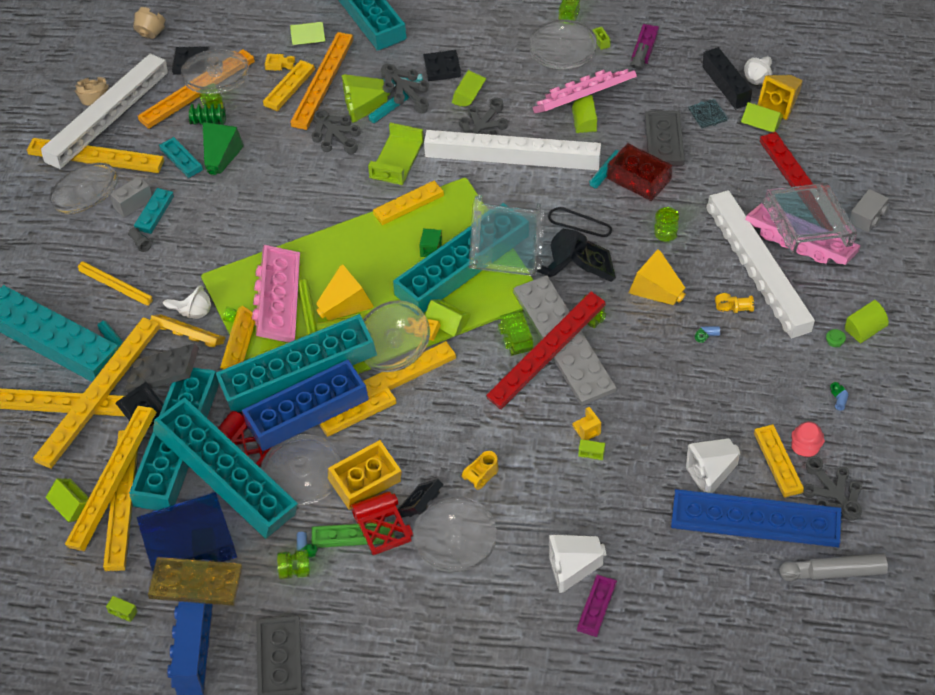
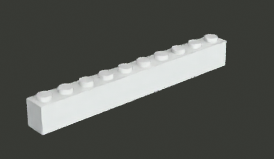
(104, 111)
(512, 150)
(760, 265)

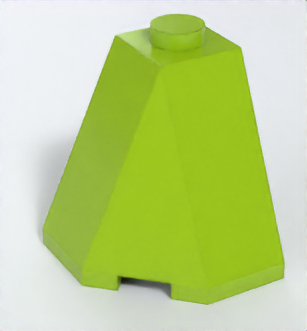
(363, 95)

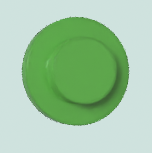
(835, 338)

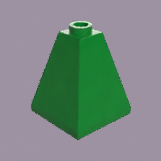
(220, 146)

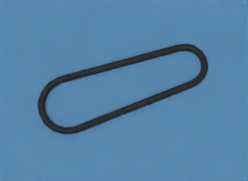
(579, 229)

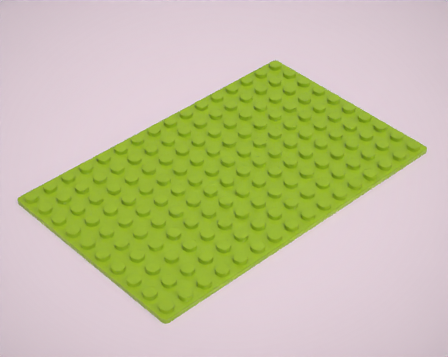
(375, 258)

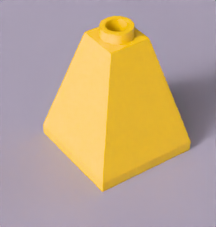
(780, 93)
(658, 281)
(342, 297)

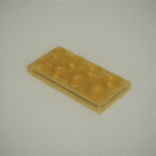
(195, 581)

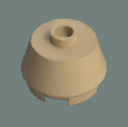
(148, 23)
(91, 90)

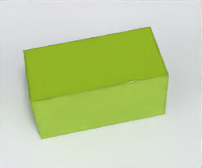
(602, 38)
(591, 449)
(121, 608)

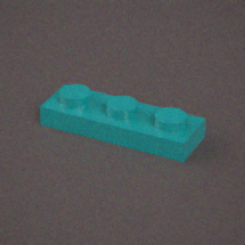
(181, 157)
(154, 210)

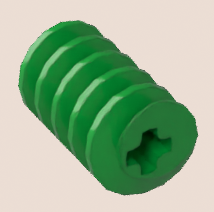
(207, 114)

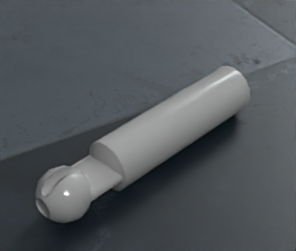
(835, 567)

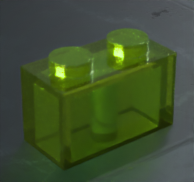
(516, 333)

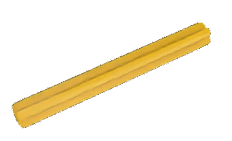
(115, 283)

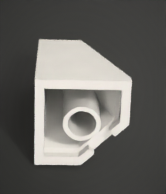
(711, 462)
(574, 558)

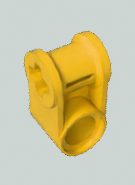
(479, 472)

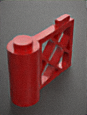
(234, 428)
(375, 511)

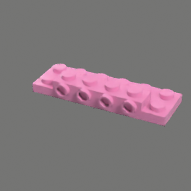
(581, 89)
(820, 250)
(276, 294)

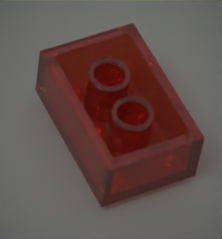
(639, 171)

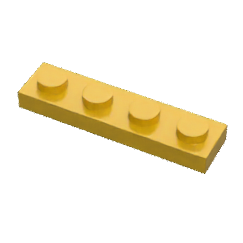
(288, 85)
(408, 202)
(194, 333)
(238, 338)
(377, 402)
(778, 461)

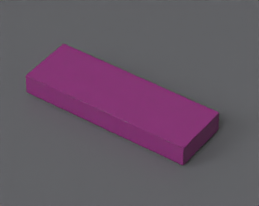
(647, 36)
(596, 605)

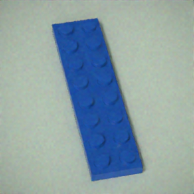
(757, 518)

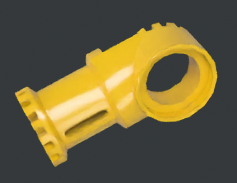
(734, 303)

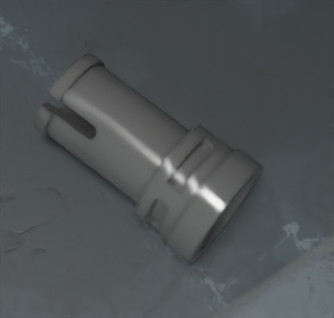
(638, 61)
(140, 240)

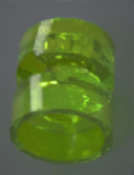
(666, 224)
(285, 564)

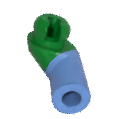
(705, 332)
(840, 394)
(302, 544)

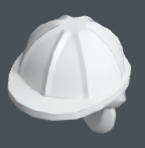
(757, 69)
(194, 306)

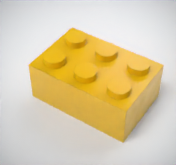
(364, 474)

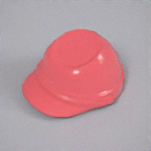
(807, 439)

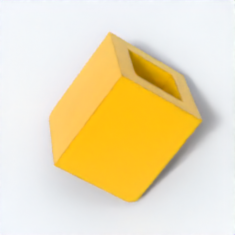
(588, 426)

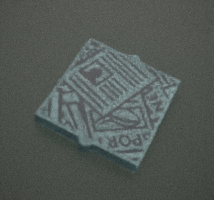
(708, 113)

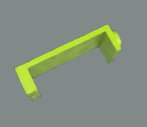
(397, 154)

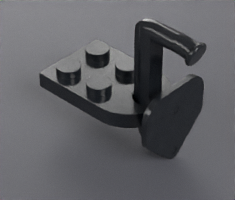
(574, 246)

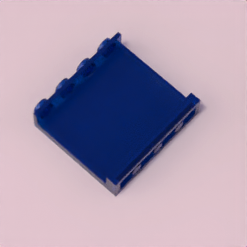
(188, 532)

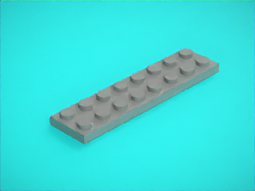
(577, 359)

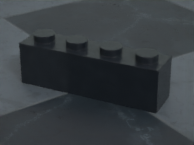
(727, 78)

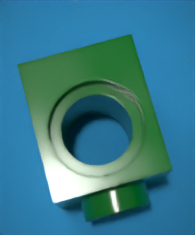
(430, 241)

